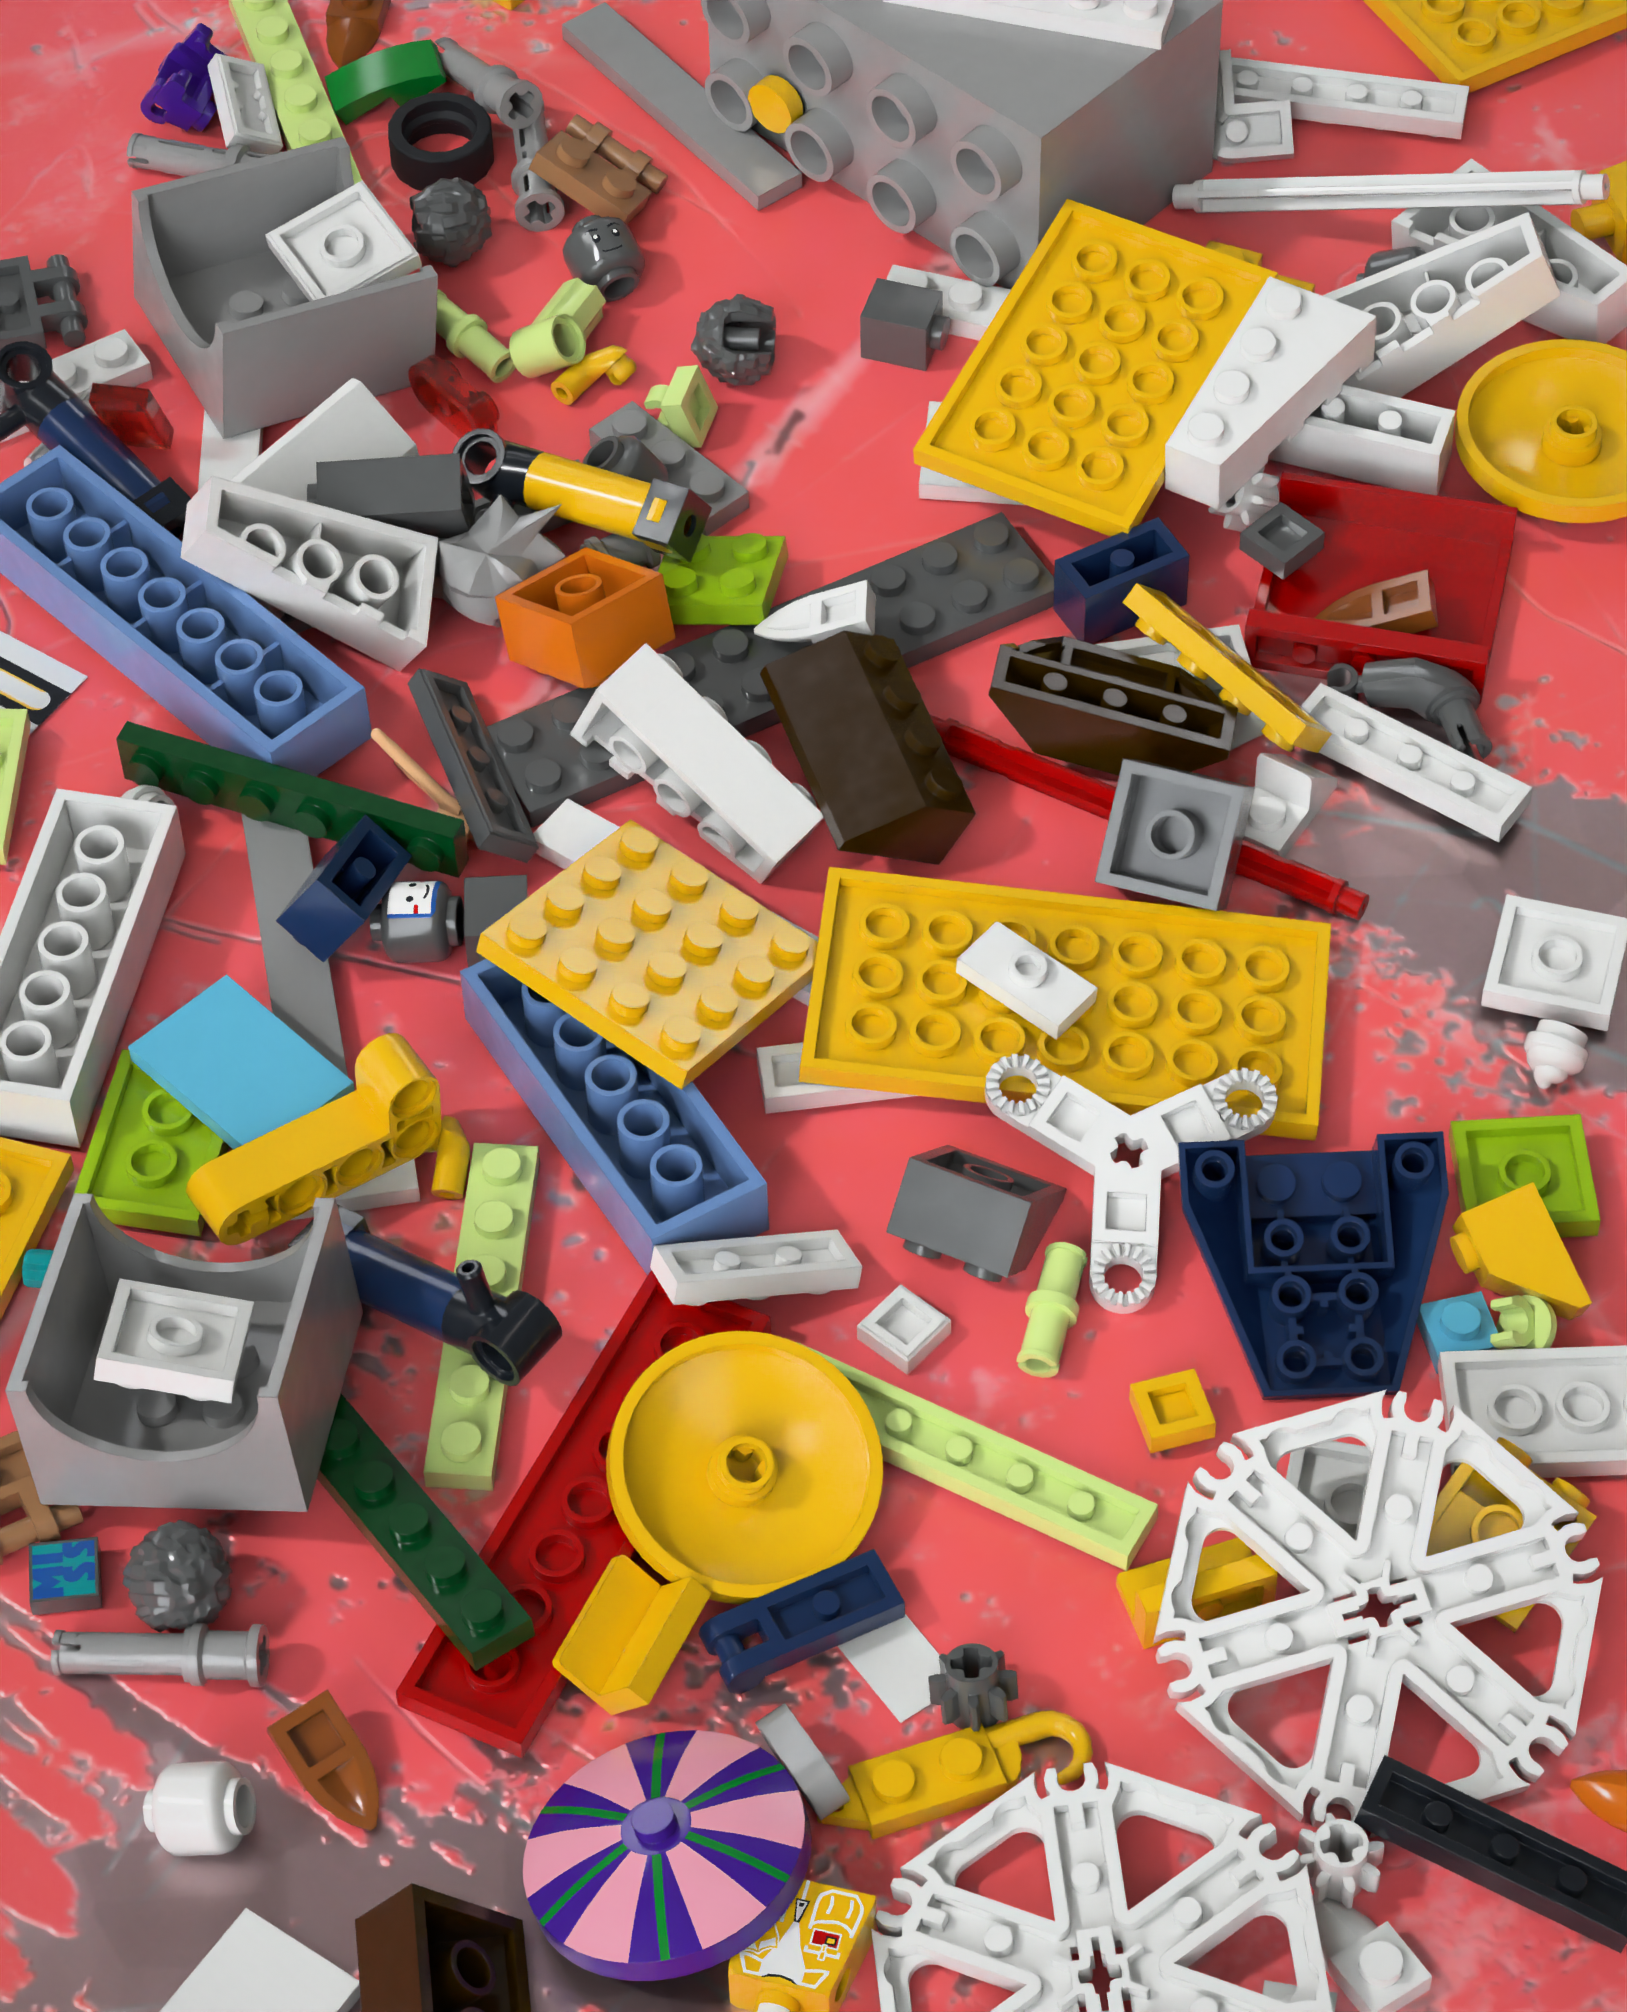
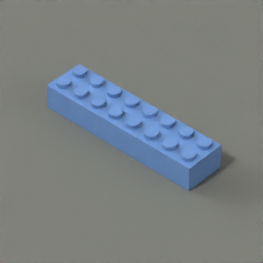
(172, 626)

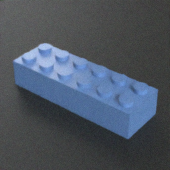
(634, 1140)

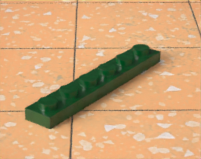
(287, 796)
(420, 1542)

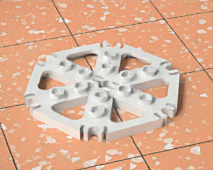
(1387, 1549)
(1091, 1909)

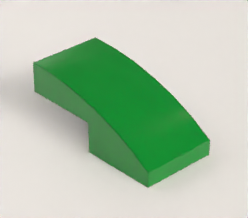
(394, 72)

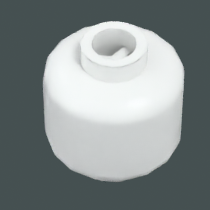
(200, 1808)

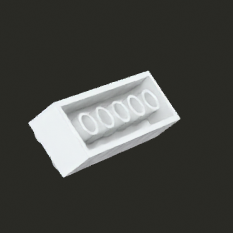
(78, 955)

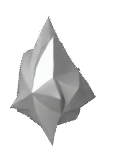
(491, 559)

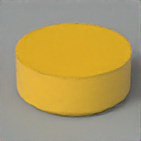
(775, 103)

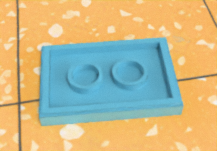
(237, 1065)

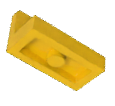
(1225, 1583)
(628, 1635)

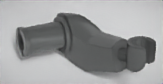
(1424, 687)

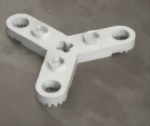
(1088, 1135)

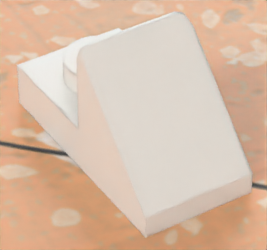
(1285, 801)

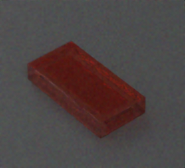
(132, 415)

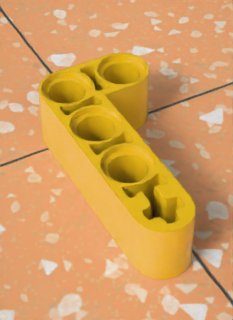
(327, 1151)

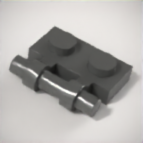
(22, 316)

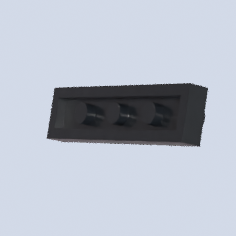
(1497, 1852)

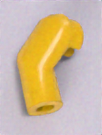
(581, 376)
(451, 1160)

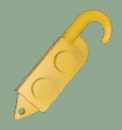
(951, 1773)

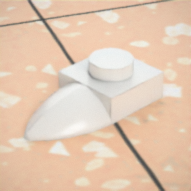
(823, 615)
(1368, 1959)

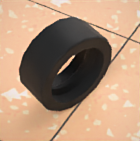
(440, 115)

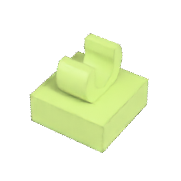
(685, 405)

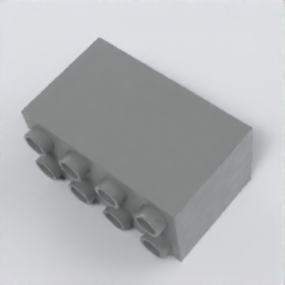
(974, 120)

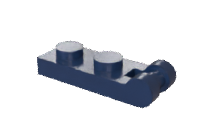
(802, 1620)

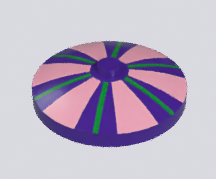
(667, 1855)

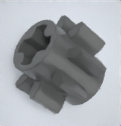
(973, 1687)

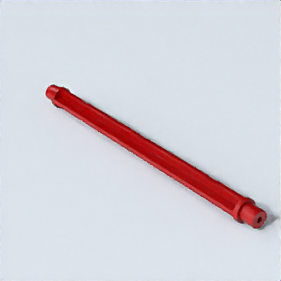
(1097, 798)

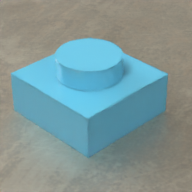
(1456, 1325)

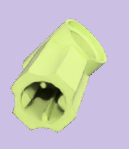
(559, 330)

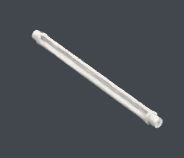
(1392, 191)

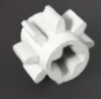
(1250, 501)
(1340, 1860)

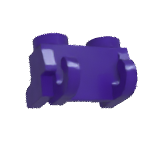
(184, 84)

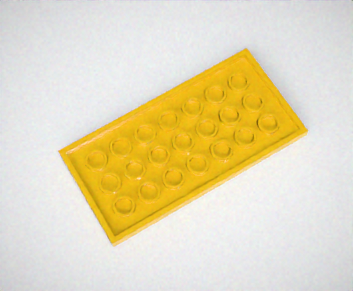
(1173, 1007)

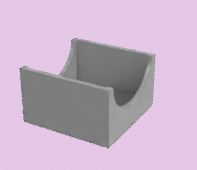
(237, 315)
(159, 1448)

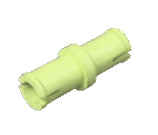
(468, 337)
(1052, 1309)

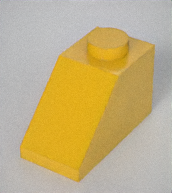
(1519, 1251)

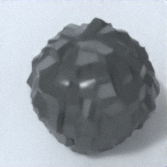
(450, 221)
(736, 340)
(178, 1577)

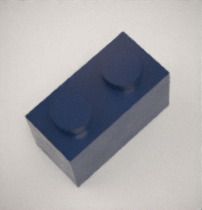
(1100, 576)
(344, 888)

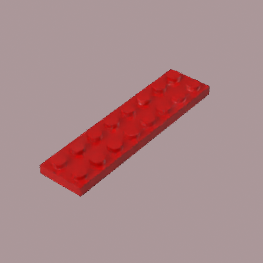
(558, 1535)

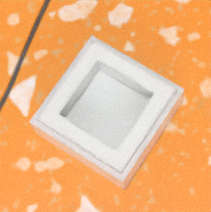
(904, 1329)

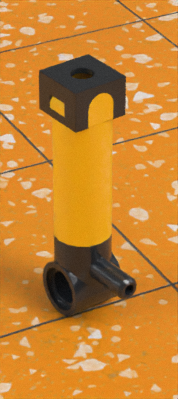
(657, 513)

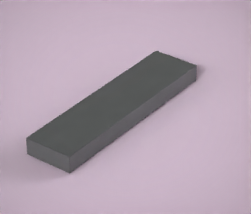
(473, 765)

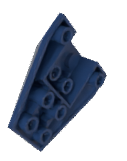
(1319, 1256)

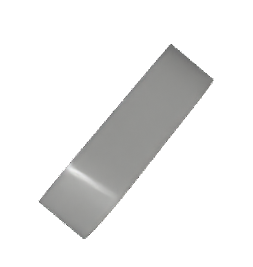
(803, 1761)

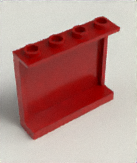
(1372, 539)

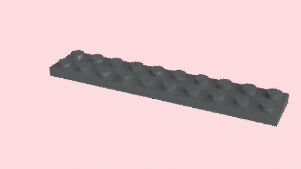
(924, 602)

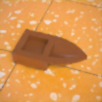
(353, 28)
(1395, 604)
(329, 1760)

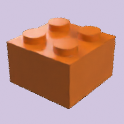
(584, 617)

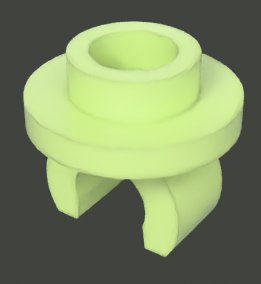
(1523, 1323)

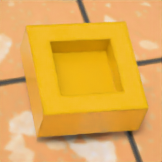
(1172, 1410)

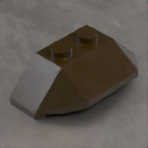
(1109, 706)

